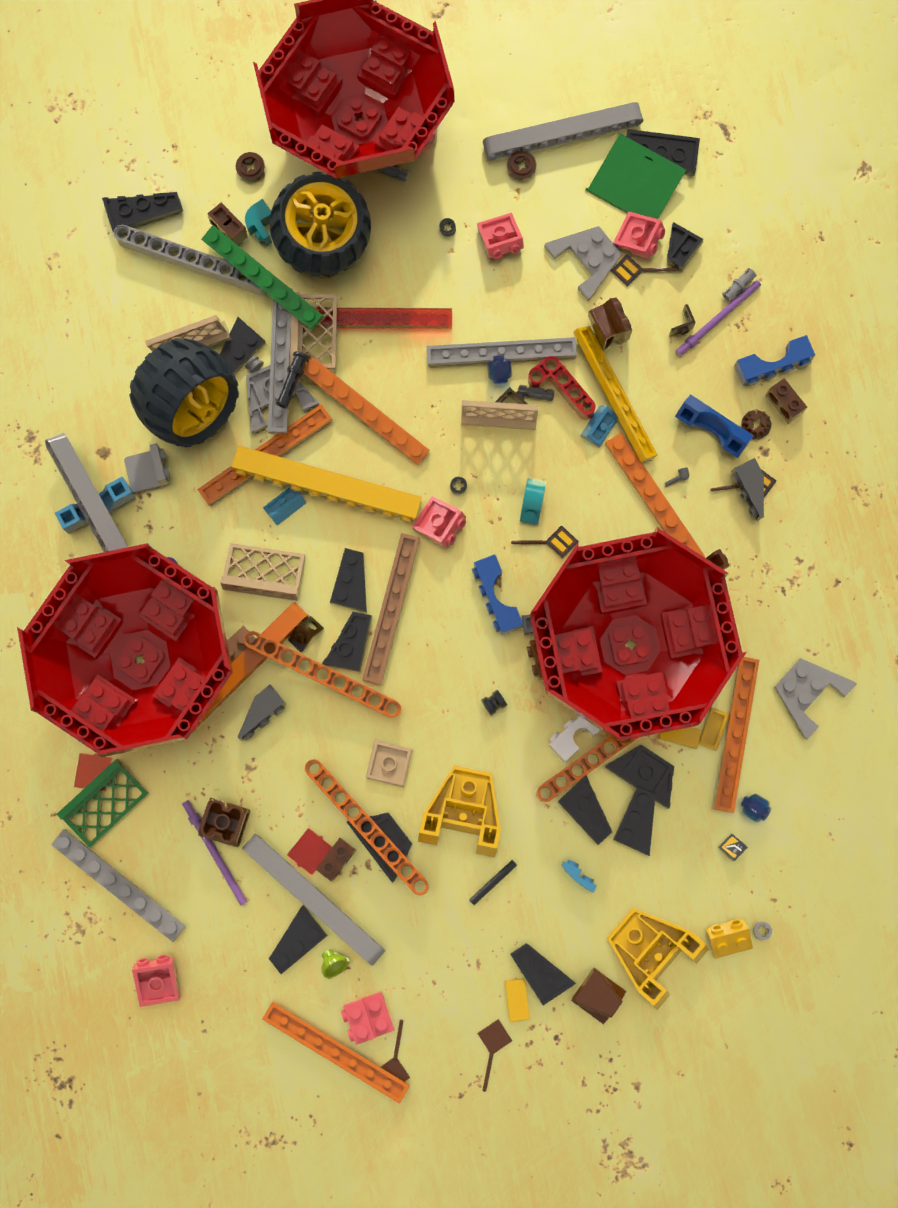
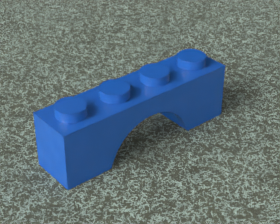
(752, 368)
(696, 413)
(506, 617)

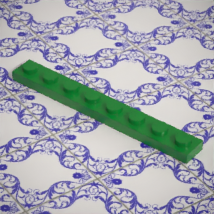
(262, 278)

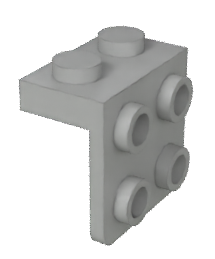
(147, 469)

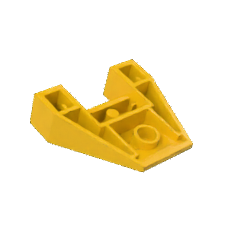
(466, 805)
(647, 949)

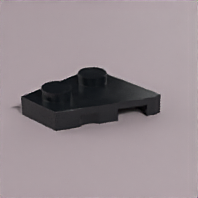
(682, 246)

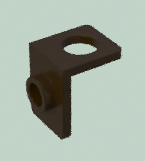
(684, 328)
(516, 396)
(303, 633)

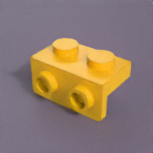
(729, 938)

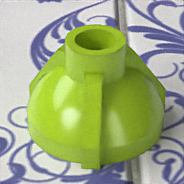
(333, 964)

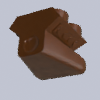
(610, 323)
(224, 822)
(599, 996)

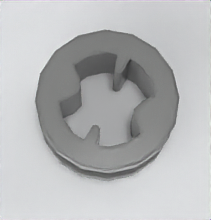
(254, 364)
(765, 925)

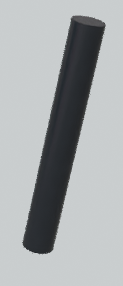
(493, 882)

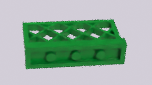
(87, 794)

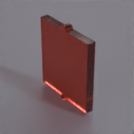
(89, 768)
(309, 851)

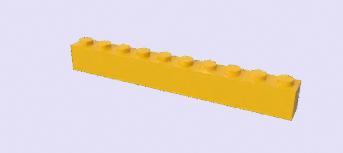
(326, 483)

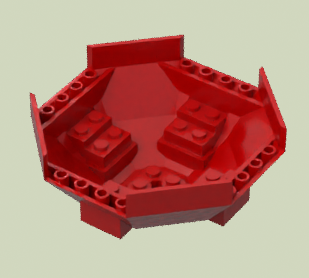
(352, 65)
(663, 602)
(87, 645)

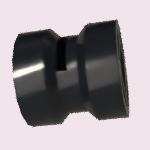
(490, 705)

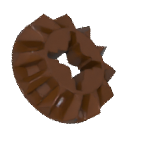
(517, 158)
(248, 159)
(748, 425)

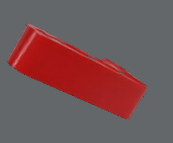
(564, 389)

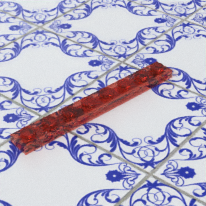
(389, 318)

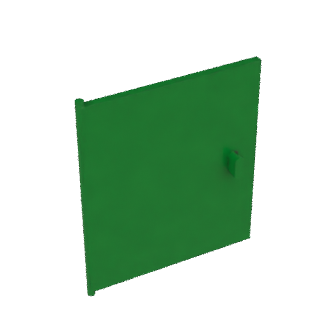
(635, 181)

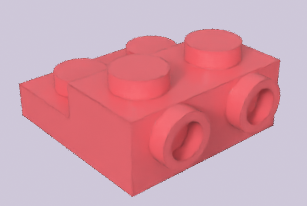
(640, 235)
(500, 236)
(440, 522)
(156, 980)
(367, 1018)

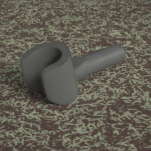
(683, 475)

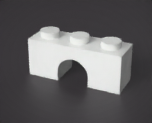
(563, 743)

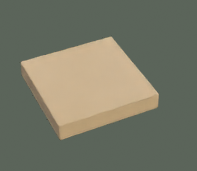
(389, 763)

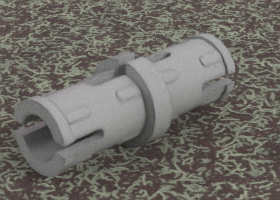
(739, 284)

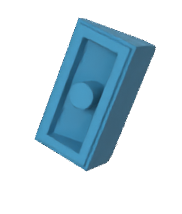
(599, 425)
(284, 505)

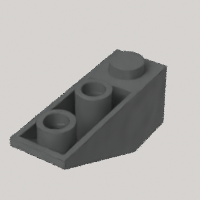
(751, 483)
(262, 708)

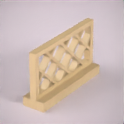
(207, 331)
(297, 335)
(499, 415)
(257, 586)

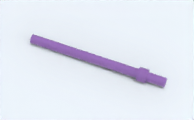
(692, 340)
(194, 819)

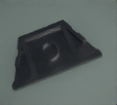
(646, 770)
(393, 832)

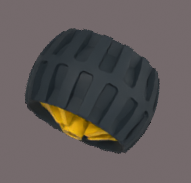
(325, 204)
(183, 392)

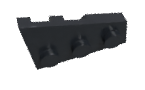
(541, 974)

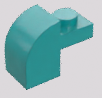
(256, 219)
(532, 501)

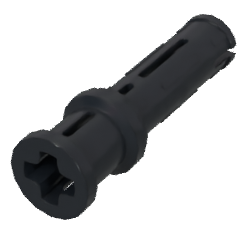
(294, 372)

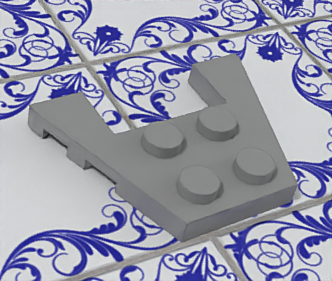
(593, 251)
(258, 397)
(803, 685)

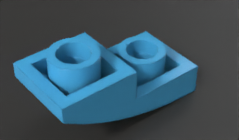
(573, 871)

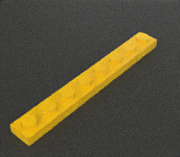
(615, 393)

